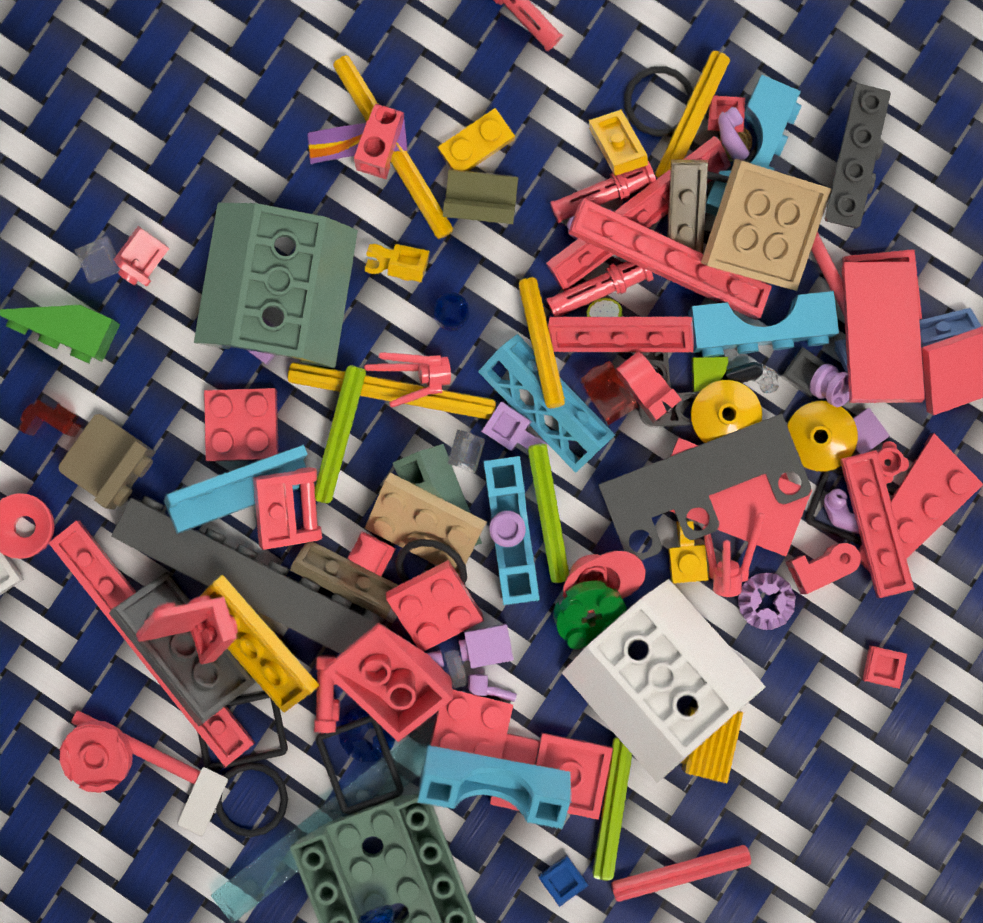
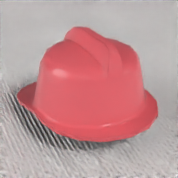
(616, 569)

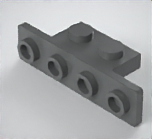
(857, 156)

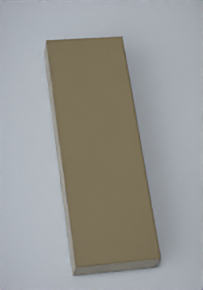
(687, 202)
(343, 578)

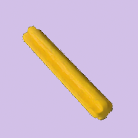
(694, 111)
(541, 343)

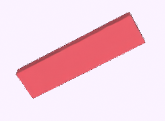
(621, 334)
(877, 524)

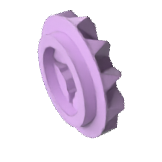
(750, 599)

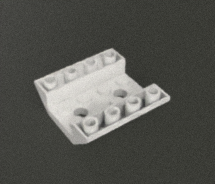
(642, 695)

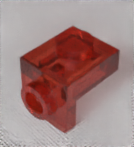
(608, 393)
(58, 417)

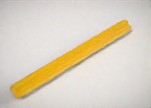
(400, 159)
(391, 390)

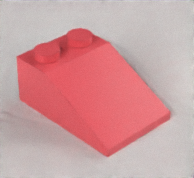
(391, 680)

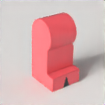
(379, 141)
(647, 386)
(371, 553)
(835, 564)

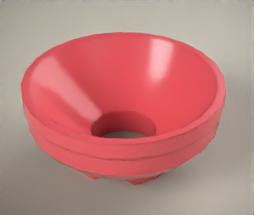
(11, 510)

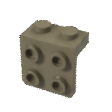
(106, 461)

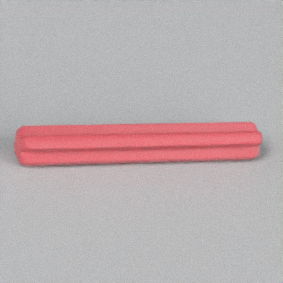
(681, 873)

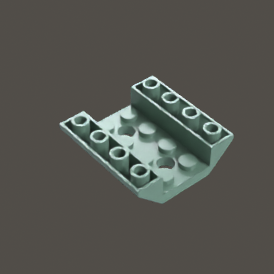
(250, 276)
(409, 869)

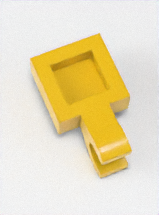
(402, 262)
(688, 560)

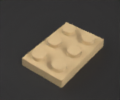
(411, 513)

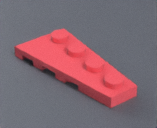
(929, 494)

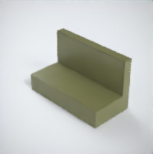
(480, 196)

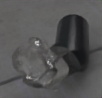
(757, 373)

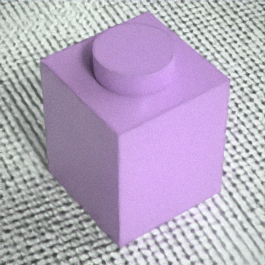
(486, 646)

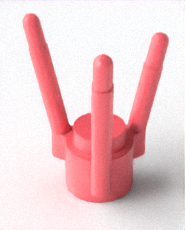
(431, 370)
(728, 575)

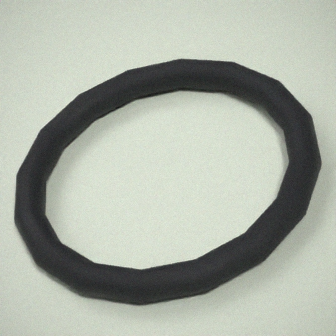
(630, 88)
(429, 543)
(282, 808)

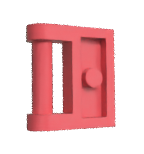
(276, 508)
(326, 706)

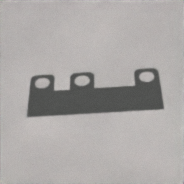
(693, 475)

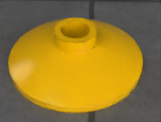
(710, 402)
(840, 429)

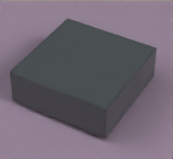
(801, 370)

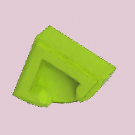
(707, 370)

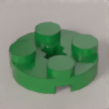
(582, 598)

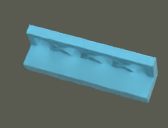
(574, 418)
(227, 492)

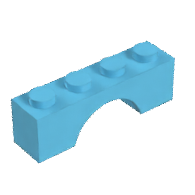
(768, 113)
(809, 319)
(517, 562)
(535, 790)

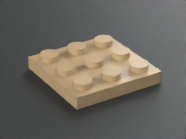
(765, 225)

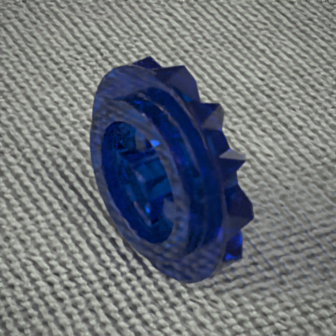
(358, 748)

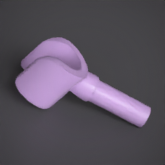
(479, 686)

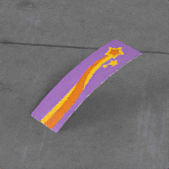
(341, 142)

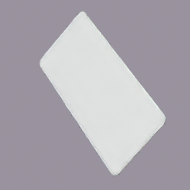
(202, 801)

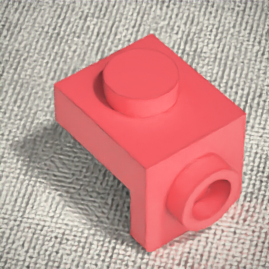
(140, 256)

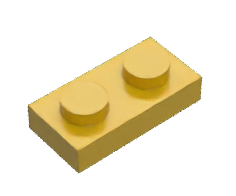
(477, 142)
(618, 142)

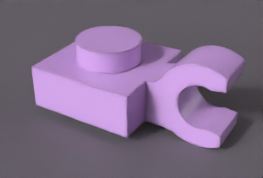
(510, 428)

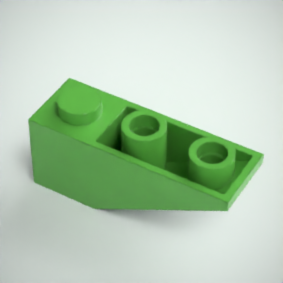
(70, 325)

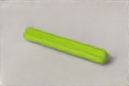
(339, 433)
(548, 512)
(612, 811)

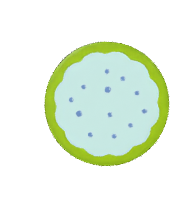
(604, 308)

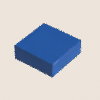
(563, 880)

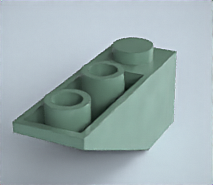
(432, 473)

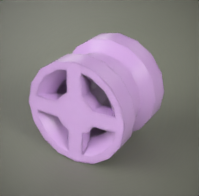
(831, 385)

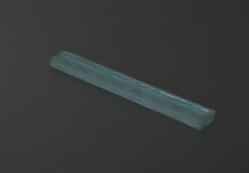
(277, 862)

